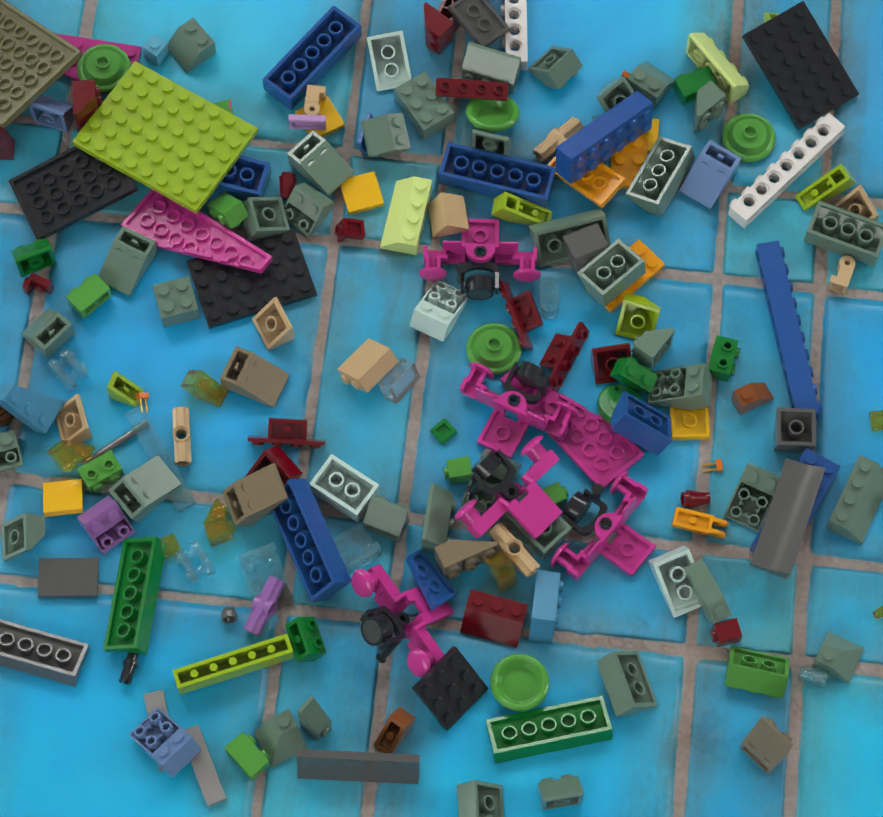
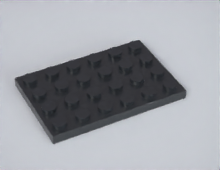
(800, 65)
(68, 190)
(237, 293)

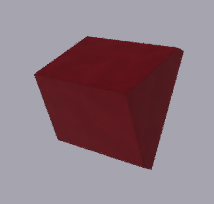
(604, 359)

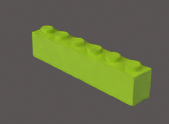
(233, 664)

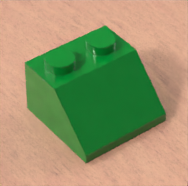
(34, 257)

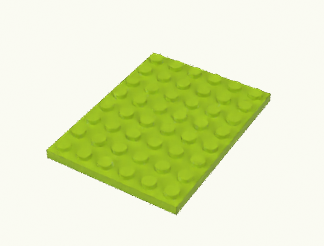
(165, 137)

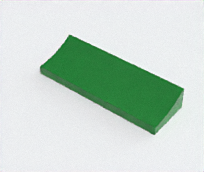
(135, 595)
(549, 729)

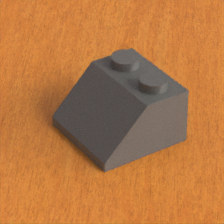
(584, 245)
(795, 429)

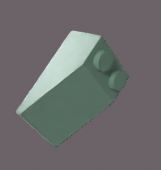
(491, 142)

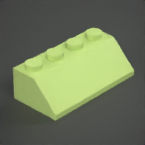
(704, 53)
(407, 215)

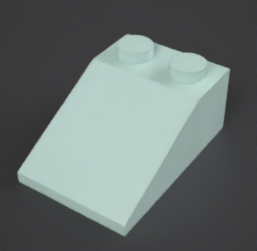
(389, 60)
(674, 581)

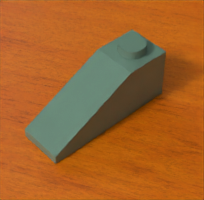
(707, 592)
(314, 719)

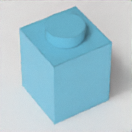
(156, 50)

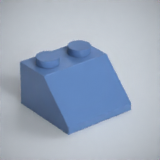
(52, 113)

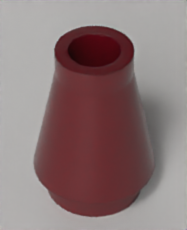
(287, 183)
(694, 498)

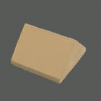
(858, 203)
(448, 215)
(273, 325)
(73, 421)

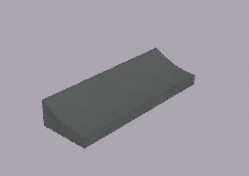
(787, 518)
(41, 653)
(357, 766)

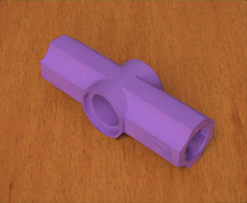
(264, 606)

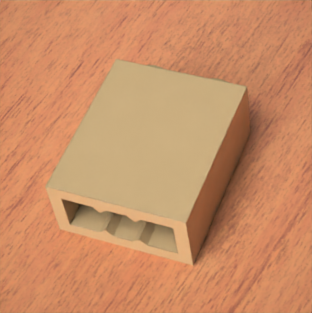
(367, 365)

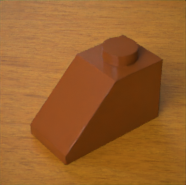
(751, 397)
(394, 730)

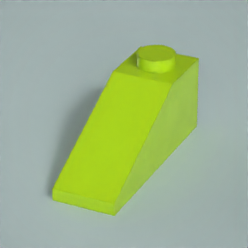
(826, 187)
(518, 210)

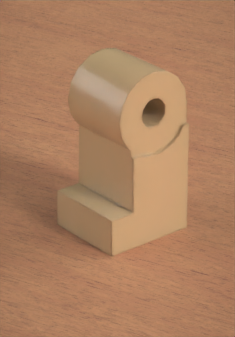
(312, 101)
(841, 281)

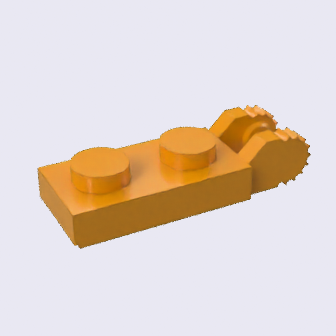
(698, 522)

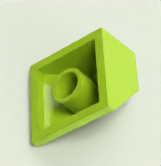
(637, 316)

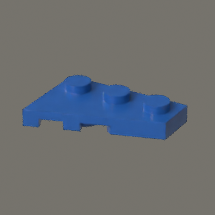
(430, 580)

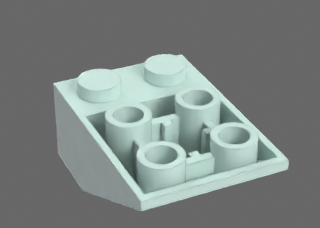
(438, 310)

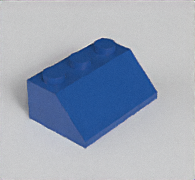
(641, 424)

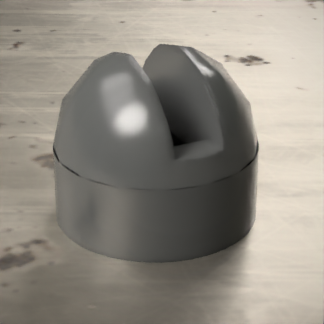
(228, 615)

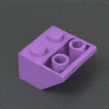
(106, 524)

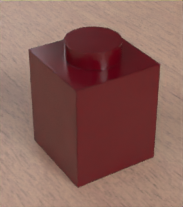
(726, 632)

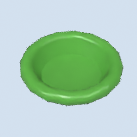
(103, 64)
(492, 114)
(749, 137)
(494, 347)
(519, 682)

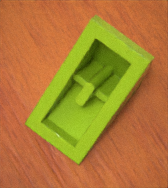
(123, 389)

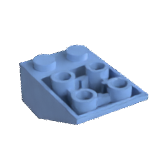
(710, 174)
(165, 742)

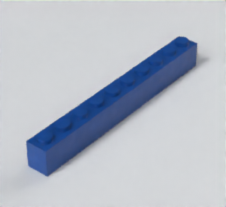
(786, 327)

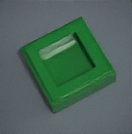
(443, 431)

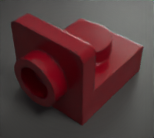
(350, 229)
(38, 283)

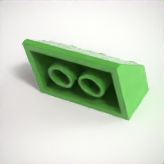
(757, 672)

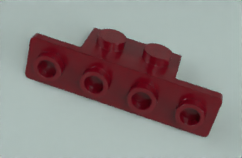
(471, 89)
(523, 311)
(562, 354)
(289, 432)

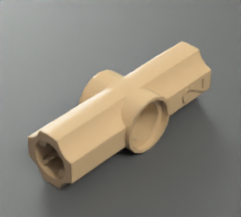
(556, 137)
(182, 447)
(522, 559)

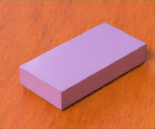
(307, 122)

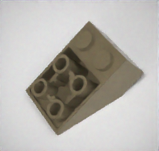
(253, 377)
(255, 496)
(462, 555)
(767, 745)

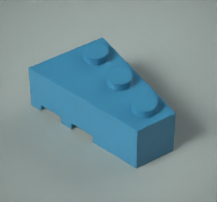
(30, 407)
(545, 606)

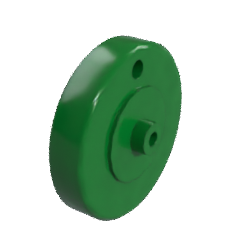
(609, 398)

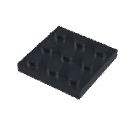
(450, 688)

